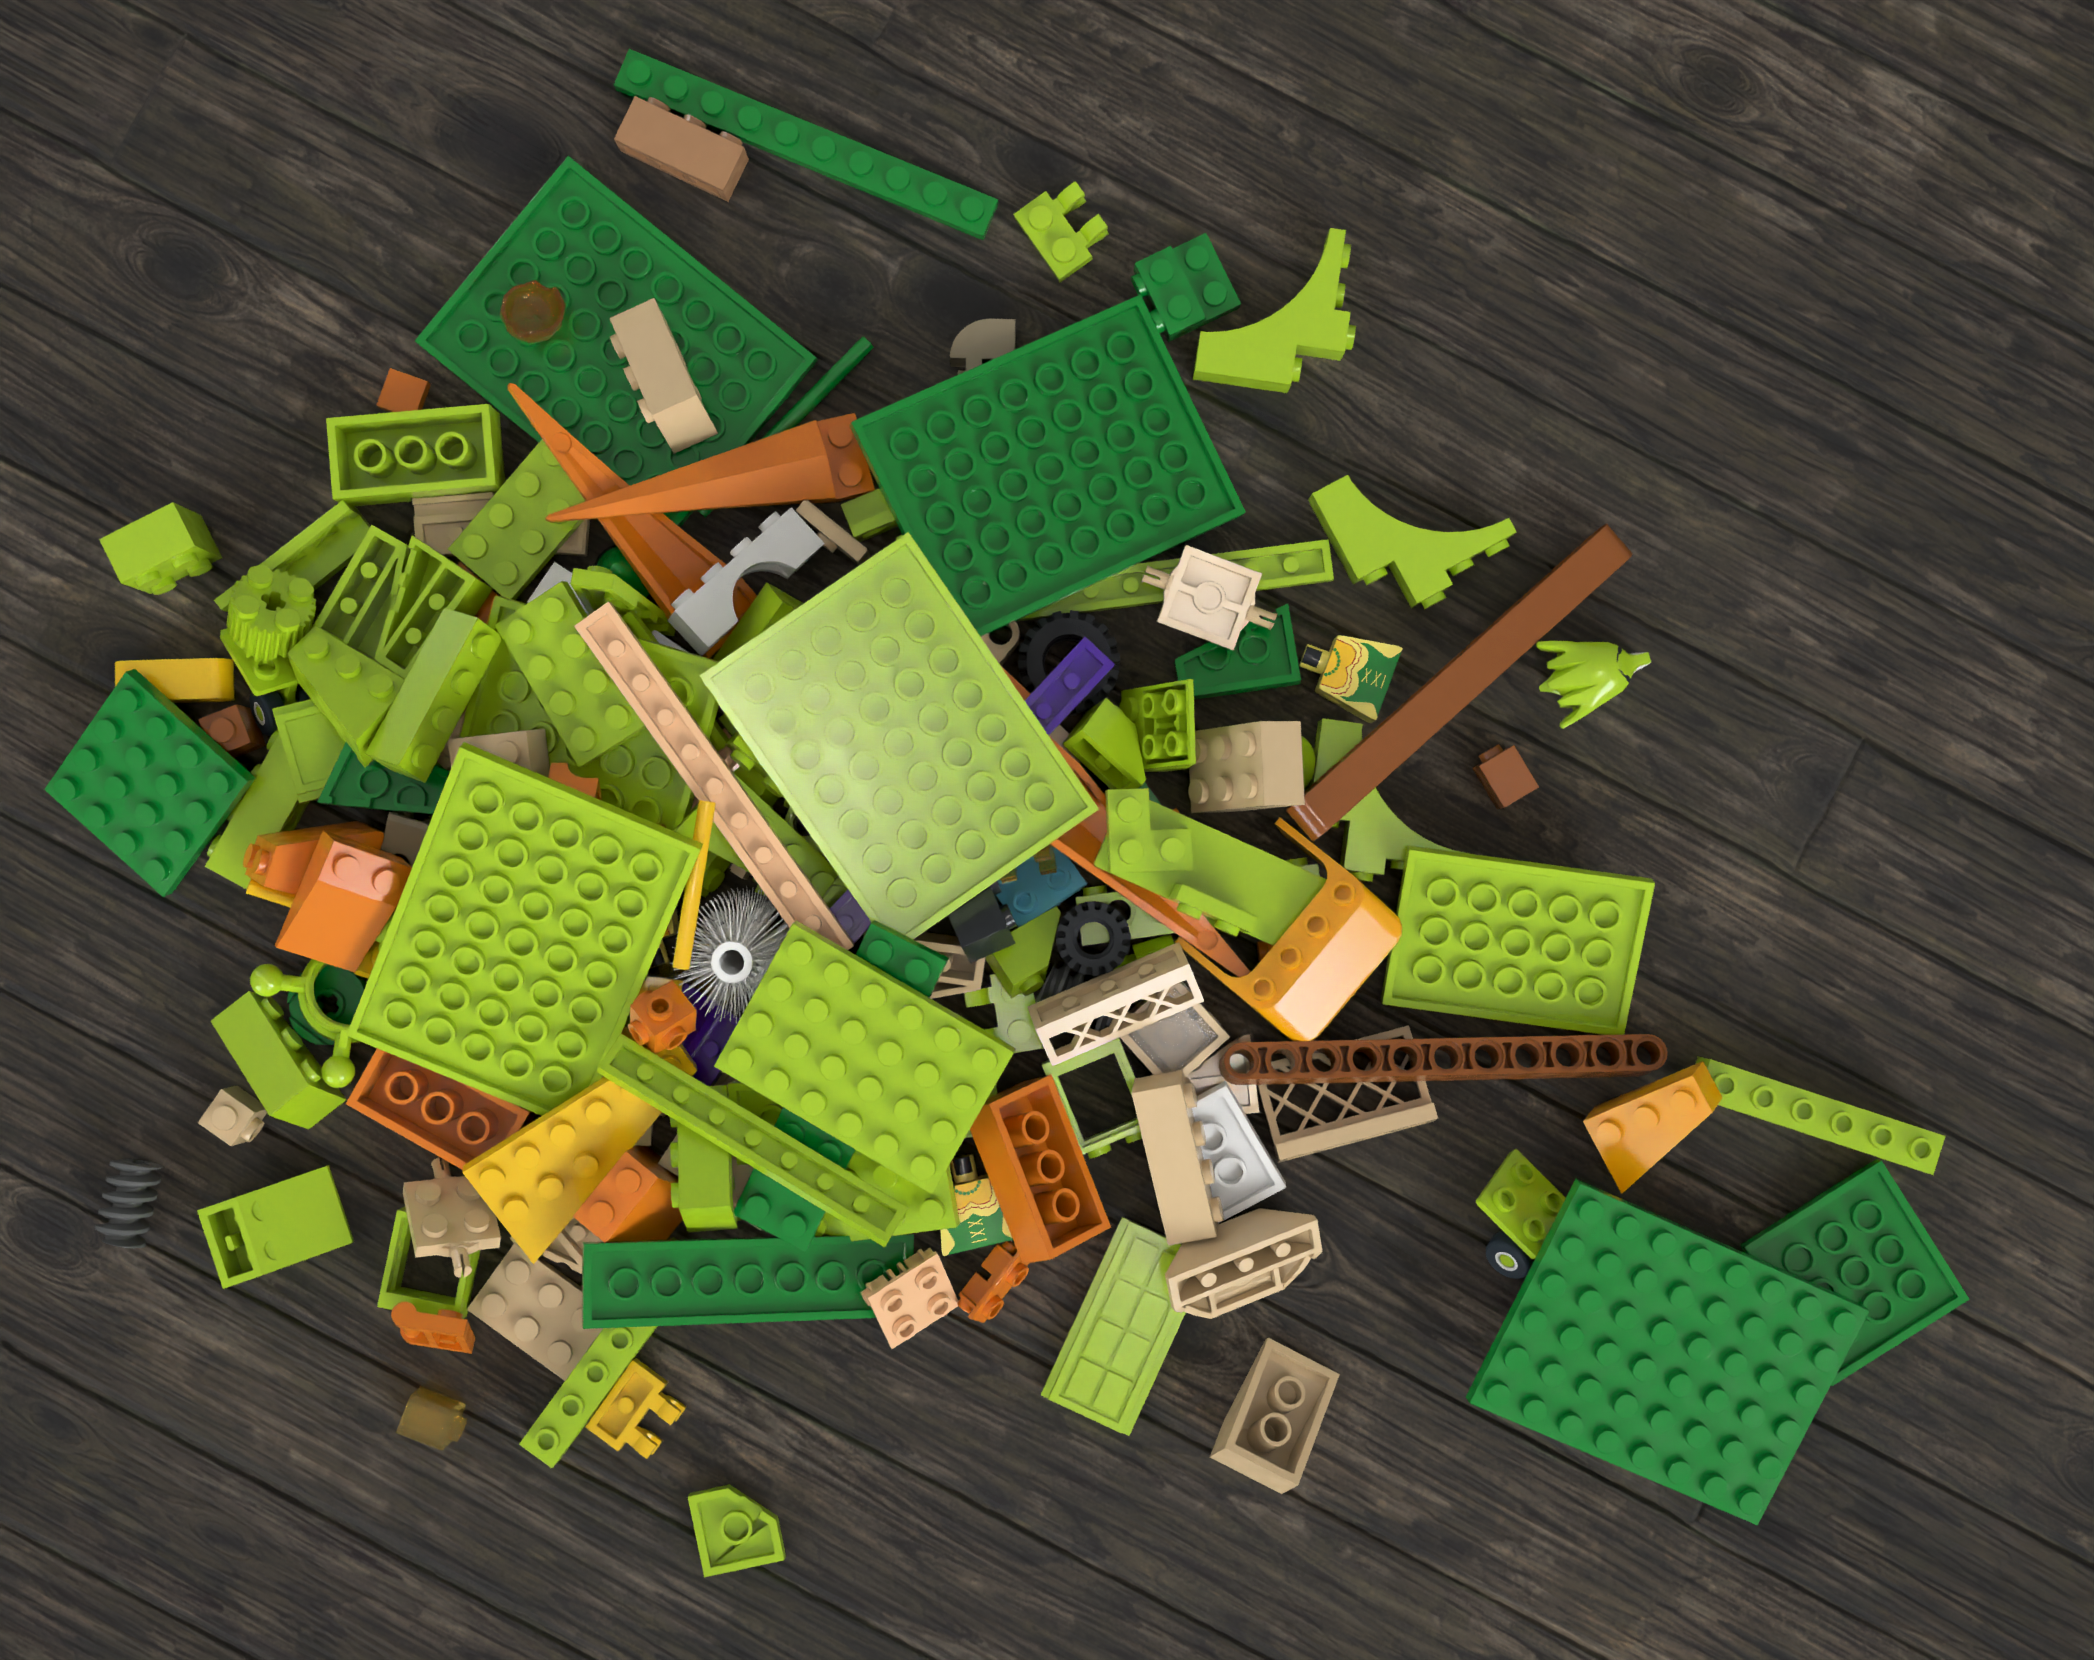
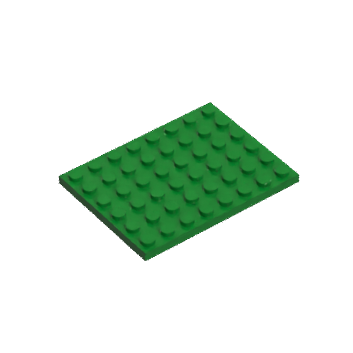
(603, 264)
(1050, 466)
(1666, 1352)

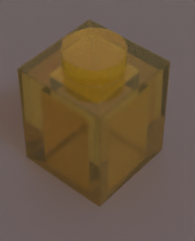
(432, 1419)

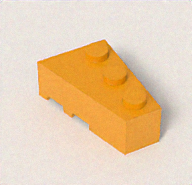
(1650, 1121)

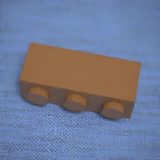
(682, 147)

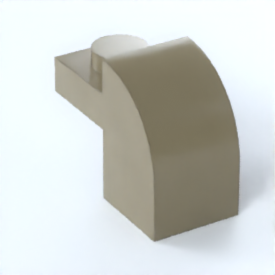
(983, 342)

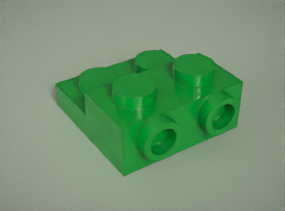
(1185, 287)

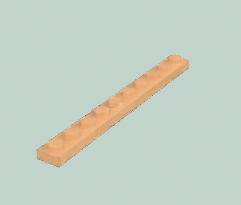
(707, 773)

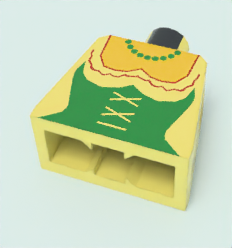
(1353, 673)
(978, 1211)

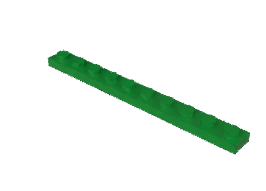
(808, 145)

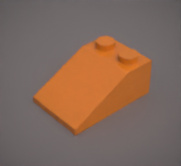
(343, 901)

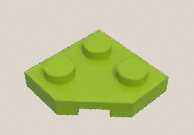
(734, 1531)

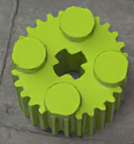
(270, 612)

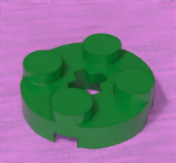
(329, 982)

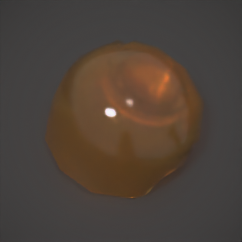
(532, 311)

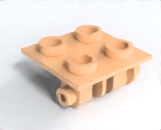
(911, 1298)

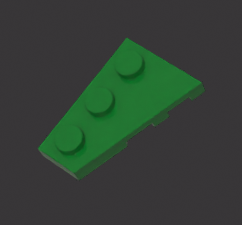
(1258, 662)
(380, 787)

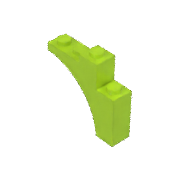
(1307, 326)
(1417, 557)
(1370, 827)

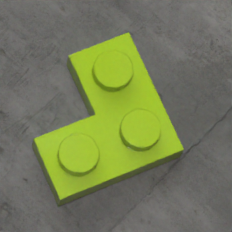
(1132, 843)

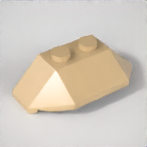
(1243, 1262)

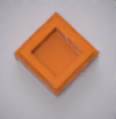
(403, 392)

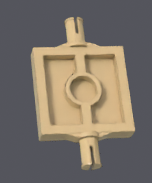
(1209, 597)
(449, 1218)

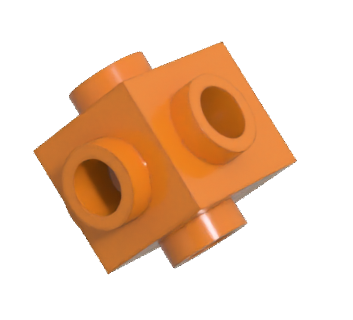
(662, 1018)

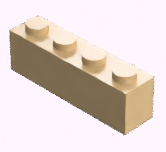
(1176, 1157)

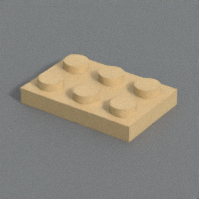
(536, 1311)

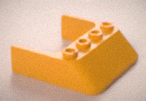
(1319, 956)

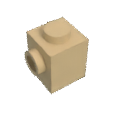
(234, 1116)

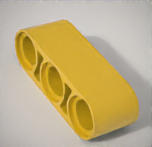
(186, 678)

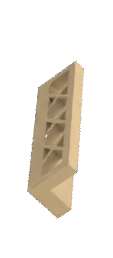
(1112, 997)

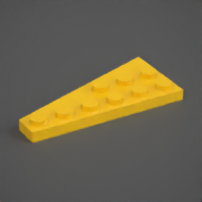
(558, 1160)

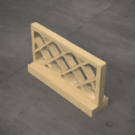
(1349, 1129)

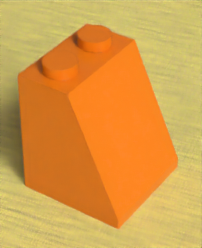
(282, 857)
(632, 1200)

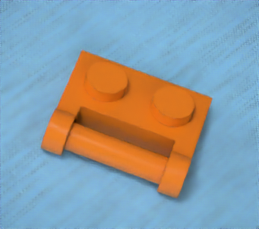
(439, 1331)

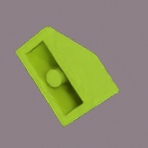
(1108, 746)
(1026, 962)

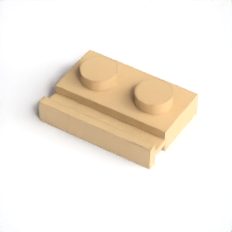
(444, 518)

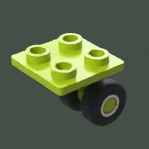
(271, 683)
(1524, 1208)

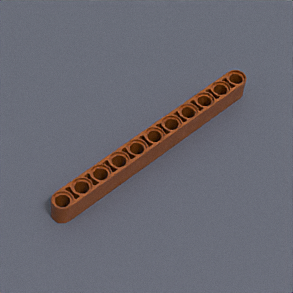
(1459, 682)
(1462, 1054)

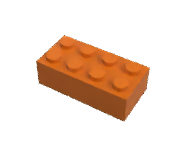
(434, 1109)
(1038, 1170)

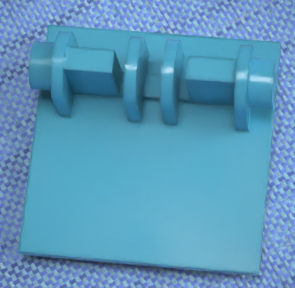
(1038, 893)

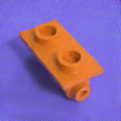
(987, 1295)

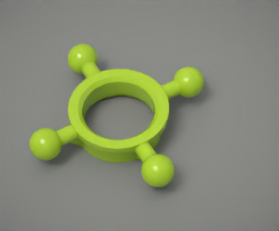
(269, 980)

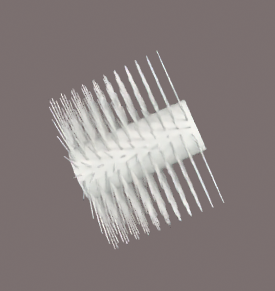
(737, 952)

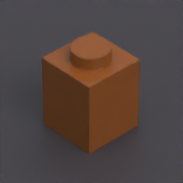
(234, 730)
(1504, 775)

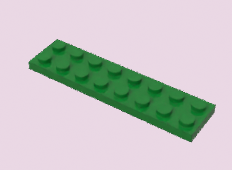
(767, 1201)
(732, 1280)

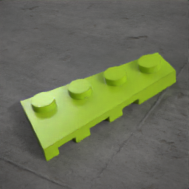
(811, 862)

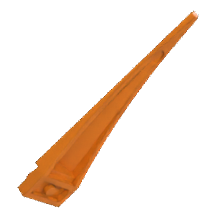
(796, 465)
(653, 545)
(1082, 846)

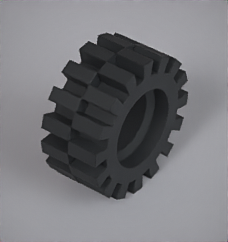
(1111, 956)

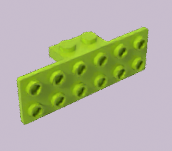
(1228, 881)

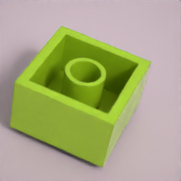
(161, 549)

